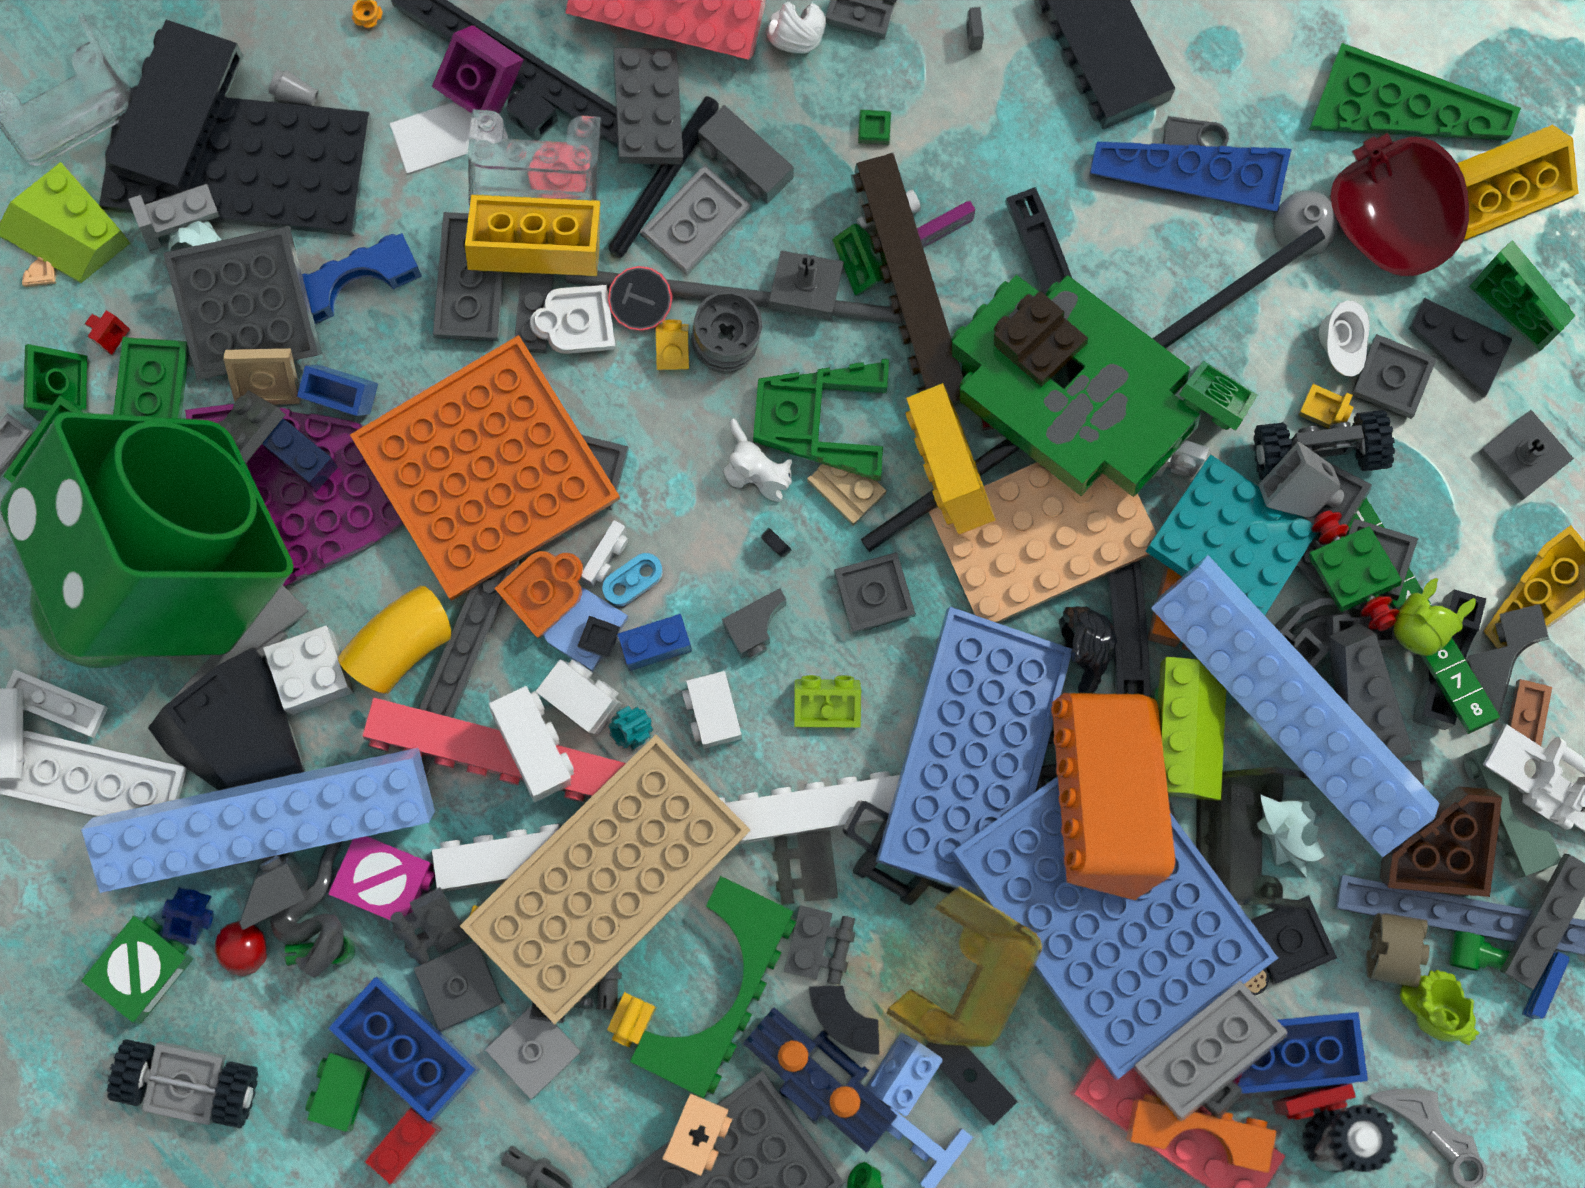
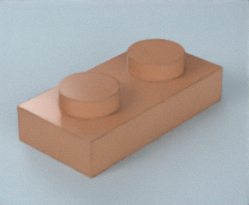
(1530, 709)

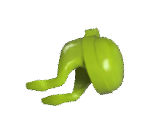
(1426, 627)

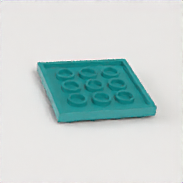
(1230, 522)

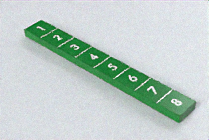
(1447, 665)

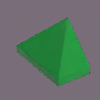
(858, 258)

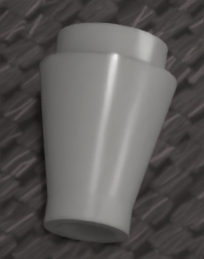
(292, 89)

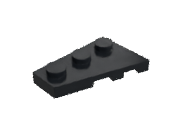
(1464, 343)

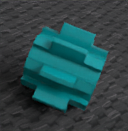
(630, 727)

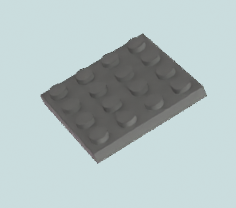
(242, 297)

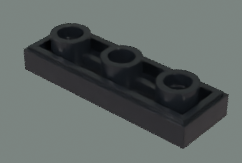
(984, 1091)

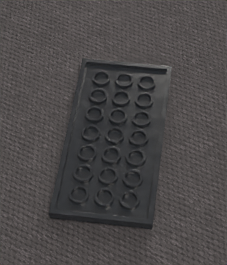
(272, 167)

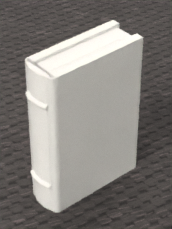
(11, 734)

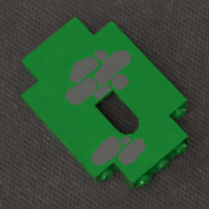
(1109, 420)

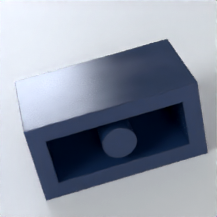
(300, 454)

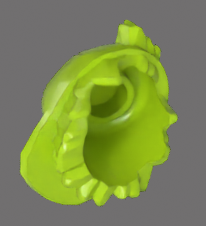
(1441, 1007)

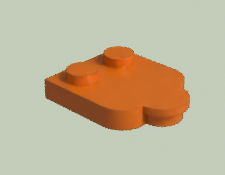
(543, 589)

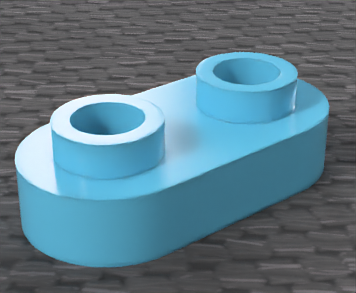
(632, 580)

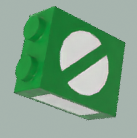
(138, 968)

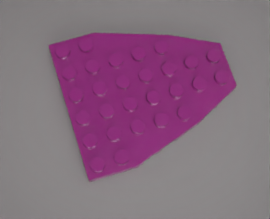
(326, 523)

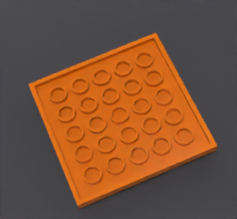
(485, 467)

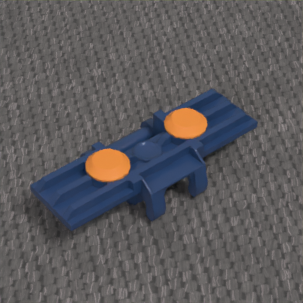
(812, 1088)

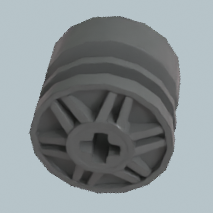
(725, 314)

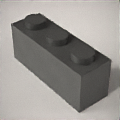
(745, 155)

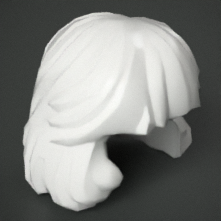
(796, 33)

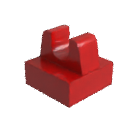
(106, 331)

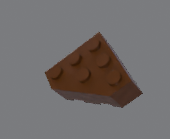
(1452, 850)

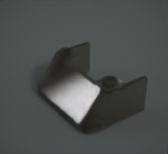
(1231, 838)

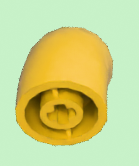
(396, 640)

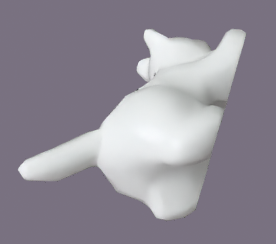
(751, 465)

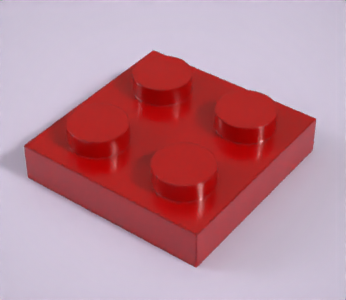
(1324, 1098)

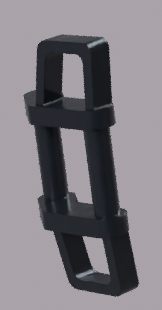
(866, 863)

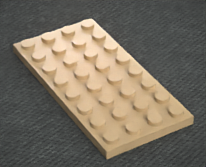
(605, 879)

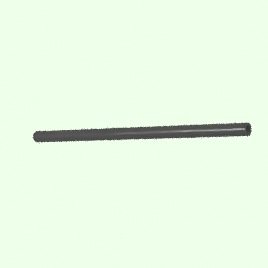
(760, 298)

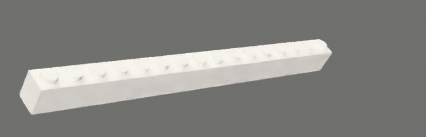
(767, 817)

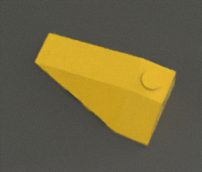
(1552, 581)

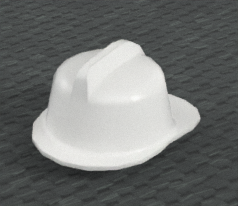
(1346, 337)

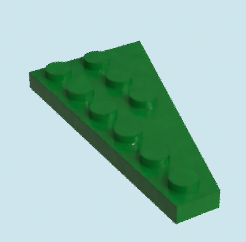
(1391, 98)

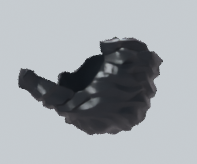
(1091, 641)

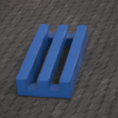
(1546, 987)

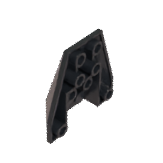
(230, 726)

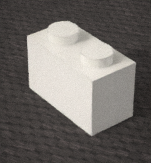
(713, 710)

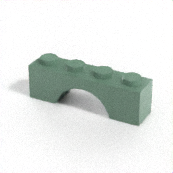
(1524, 847)

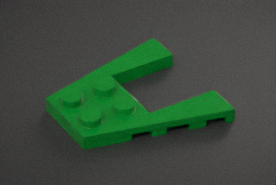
(791, 410)

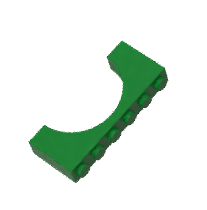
(696, 1058)

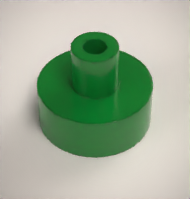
(864, 1176)

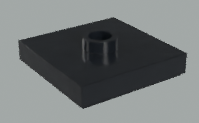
(1296, 940)

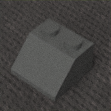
(276, 887)

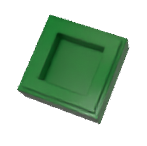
(874, 127)

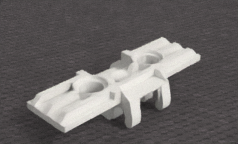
(1546, 790)

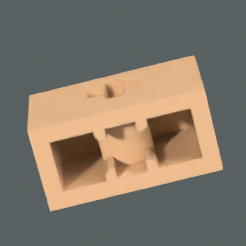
(681, 1148)

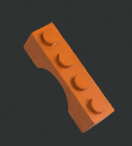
(1244, 1144)

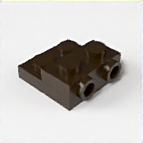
(1038, 338)

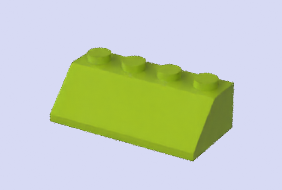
(1191, 728)

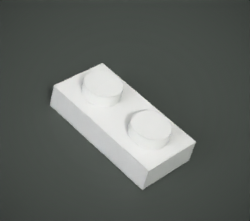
(598, 565)

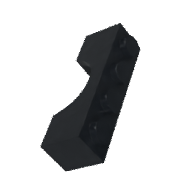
(1432, 704)

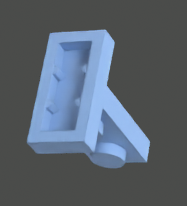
(927, 1148)

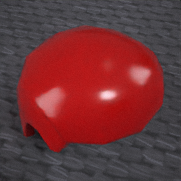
(240, 950)

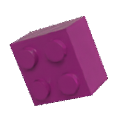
(477, 71)

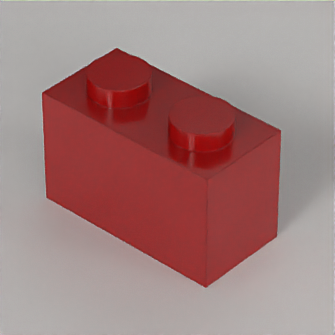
(402, 1146)

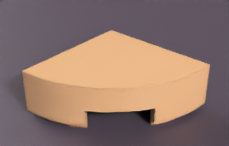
(39, 274)

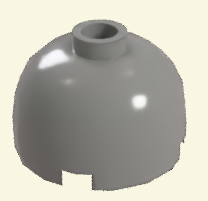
(1300, 214)

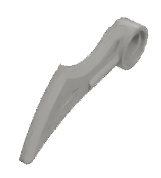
(1423, 1112)

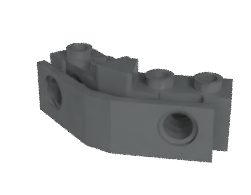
(1313, 634)

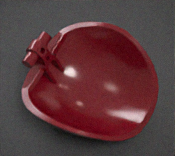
(1402, 204)

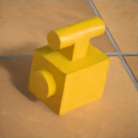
(630, 1020)

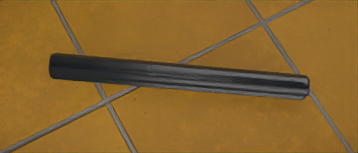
(660, 181)

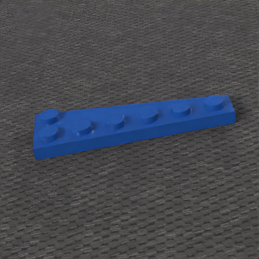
(1221, 173)

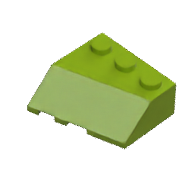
(62, 225)

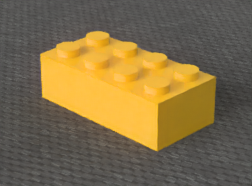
(948, 460)

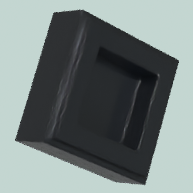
(599, 637)

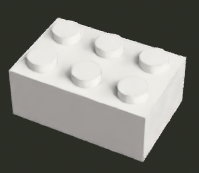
(532, 743)

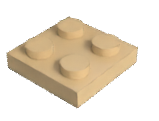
(264, 373)

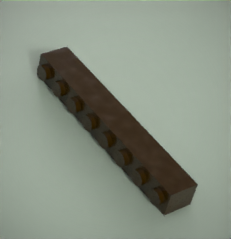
(908, 275)

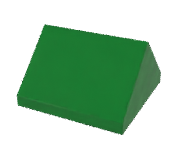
(52, 374)

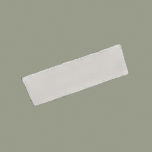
(433, 136)

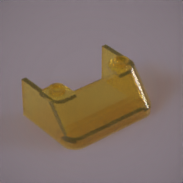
(1004, 961)

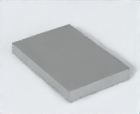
(695, 220)

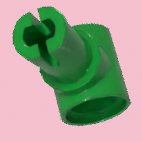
(304, 948)
(1472, 952)

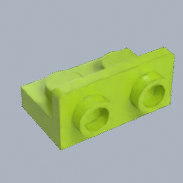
(827, 702)

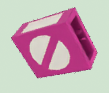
(381, 878)

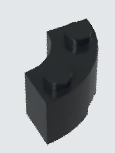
(842, 1021)

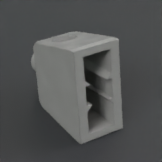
(1301, 483)

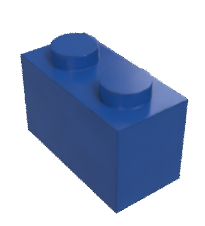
(337, 390)
(654, 642)

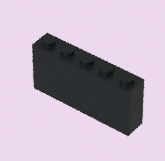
(1108, 56)
(174, 107)

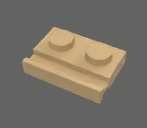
(846, 492)

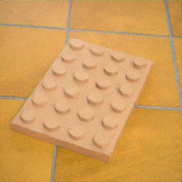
(1043, 541)

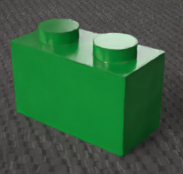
(338, 1092)

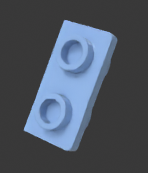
(904, 1074)

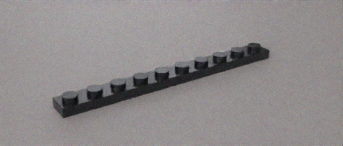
(554, 86)

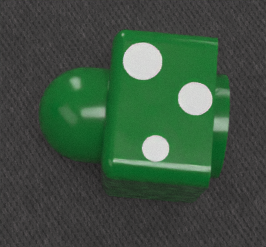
(142, 539)

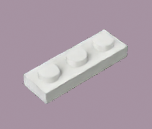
(58, 704)

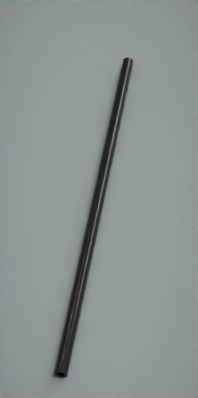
(1164, 338)

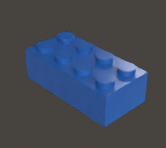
(404, 1049)
(1313, 1054)

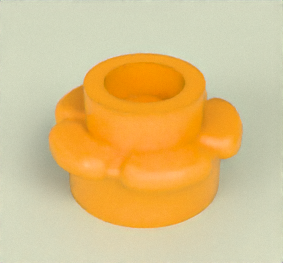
(361, 7)

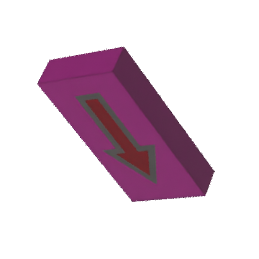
(946, 223)

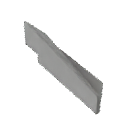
(264, 631)

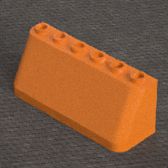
(1113, 792)

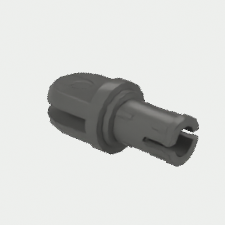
(537, 1173)

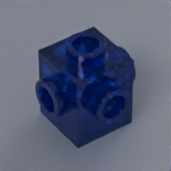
(187, 916)

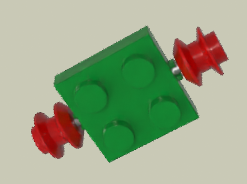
(1355, 569)

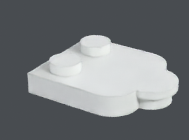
(575, 320)

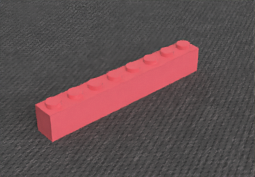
(472, 746)

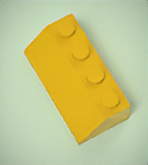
(1519, 178)
(533, 235)

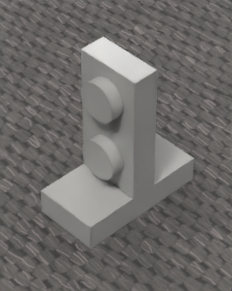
(172, 213)

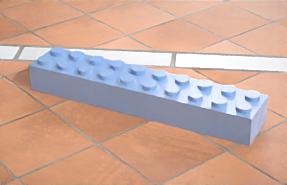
(1296, 706)
(258, 820)

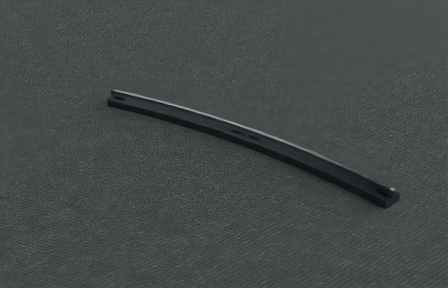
(1126, 583)

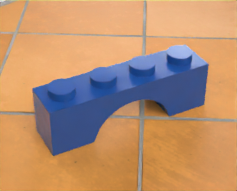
(387, 261)

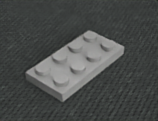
(1210, 1051)

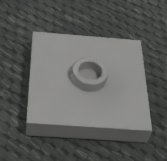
(532, 1053)

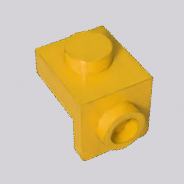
(672, 345)
(1326, 407)

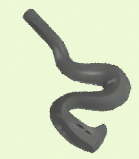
(331, 932)

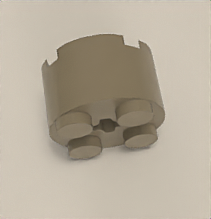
(1397, 949)

